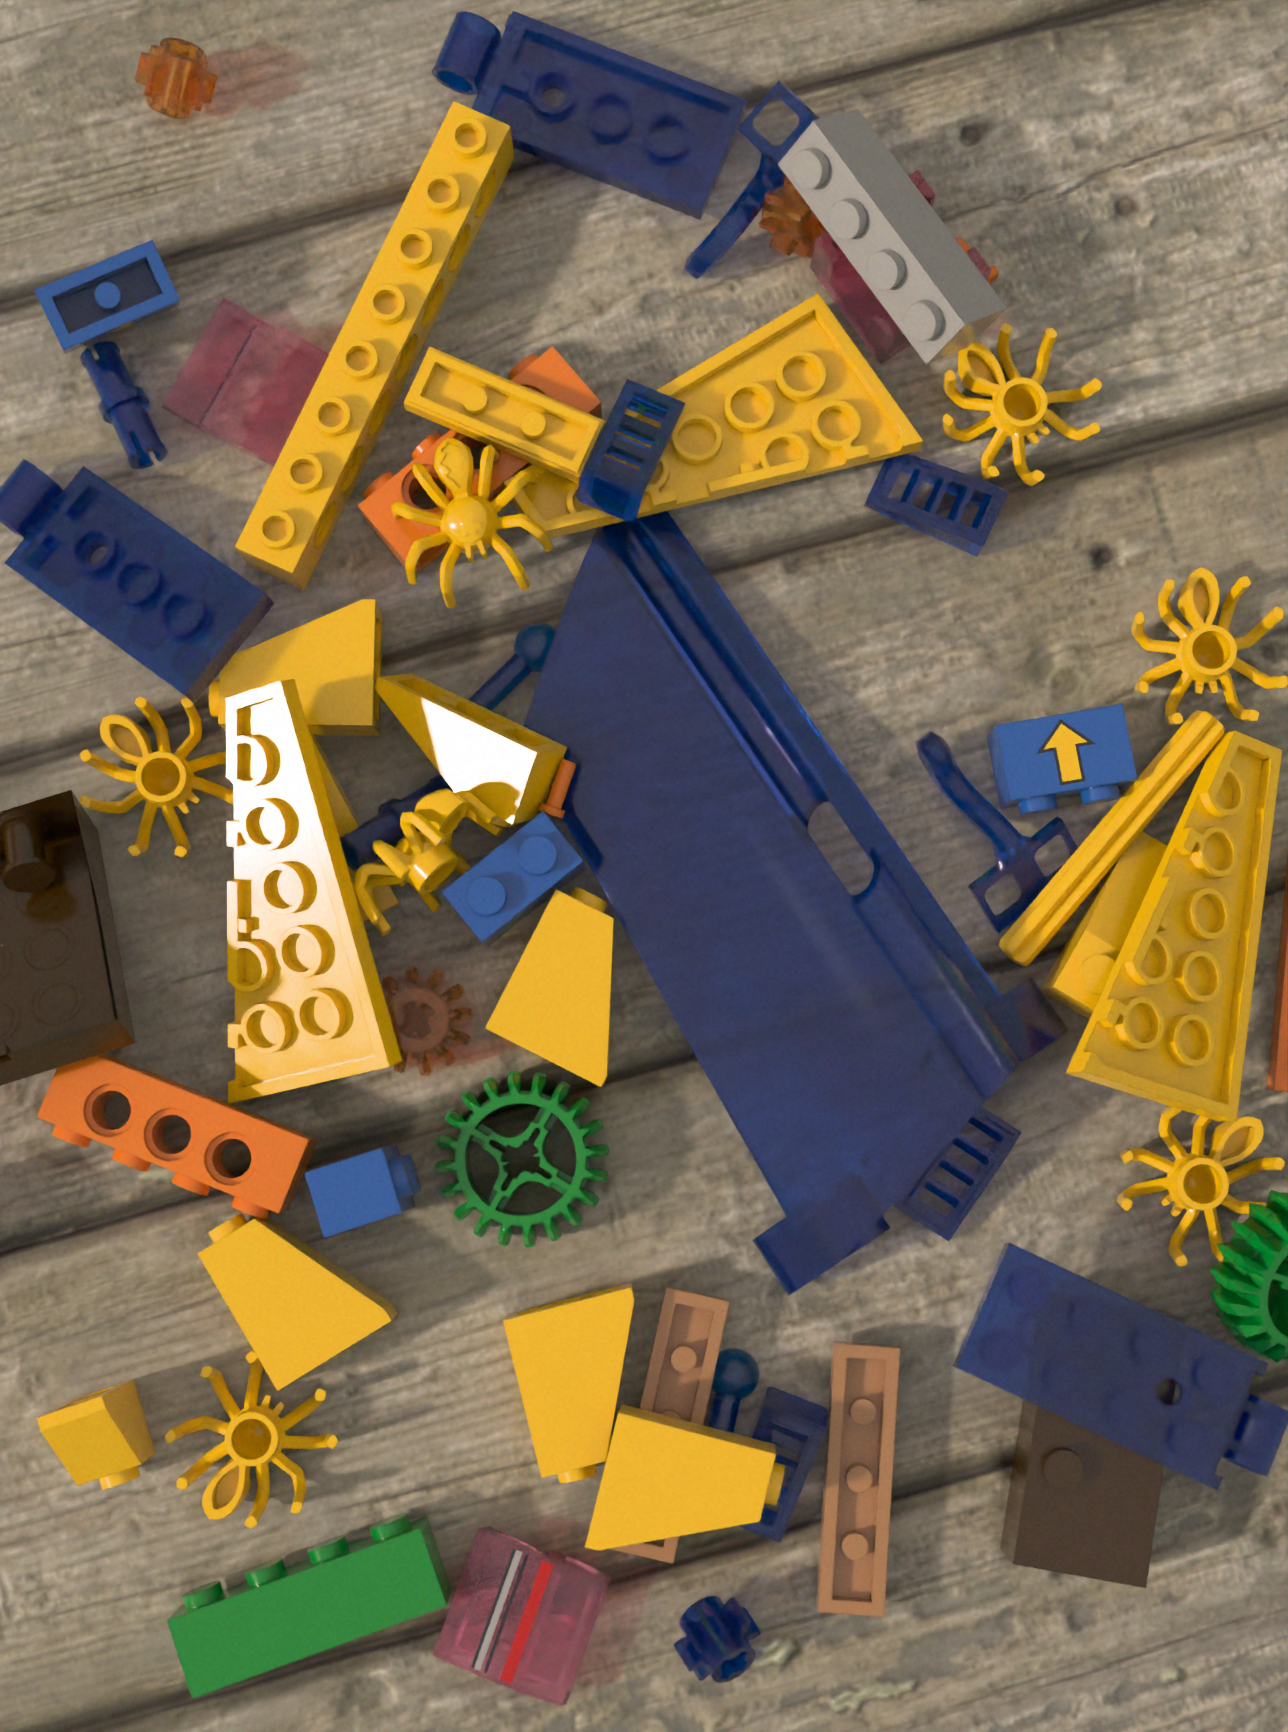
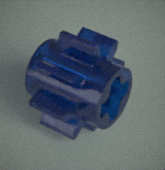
(717, 1639)

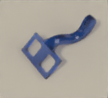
(752, 198)
(1012, 850)

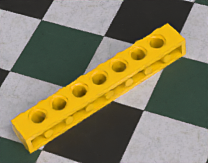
(377, 346)

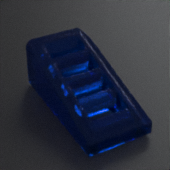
(944, 479)
(616, 486)
(990, 1161)
(799, 1416)

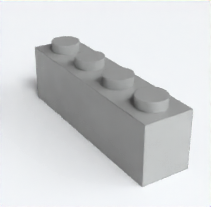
(891, 235)

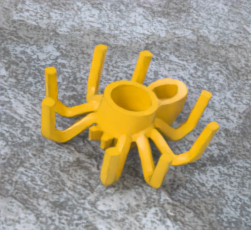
(1015, 406)
(468, 519)
(1207, 649)
(161, 776)
(422, 856)
(1197, 1179)
(251, 1439)

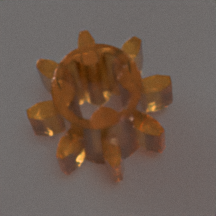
(175, 78)
(790, 221)

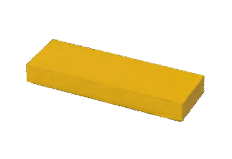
(503, 414)

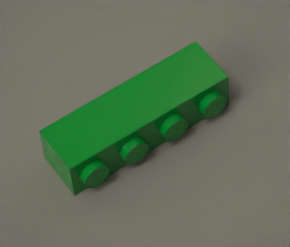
(308, 1605)

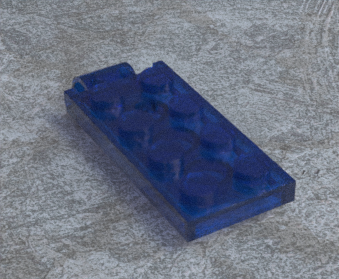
(618, 115)
(151, 591)
(1100, 1364)

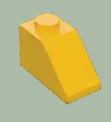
(100, 1435)

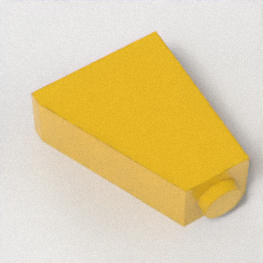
(332, 666)
(563, 988)
(289, 1297)
(570, 1376)
(679, 1480)

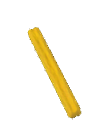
(1111, 837)

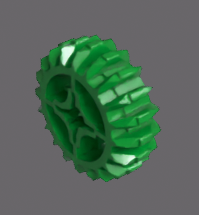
(494, 1206)
(1255, 1279)

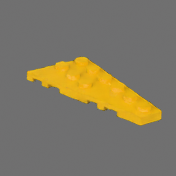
(754, 417)
(294, 926)
(1185, 976)

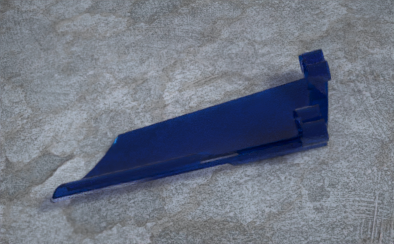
(823, 1017)

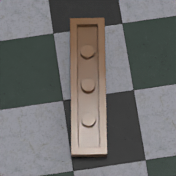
(681, 1374)
(858, 1479)

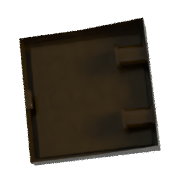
(57, 942)

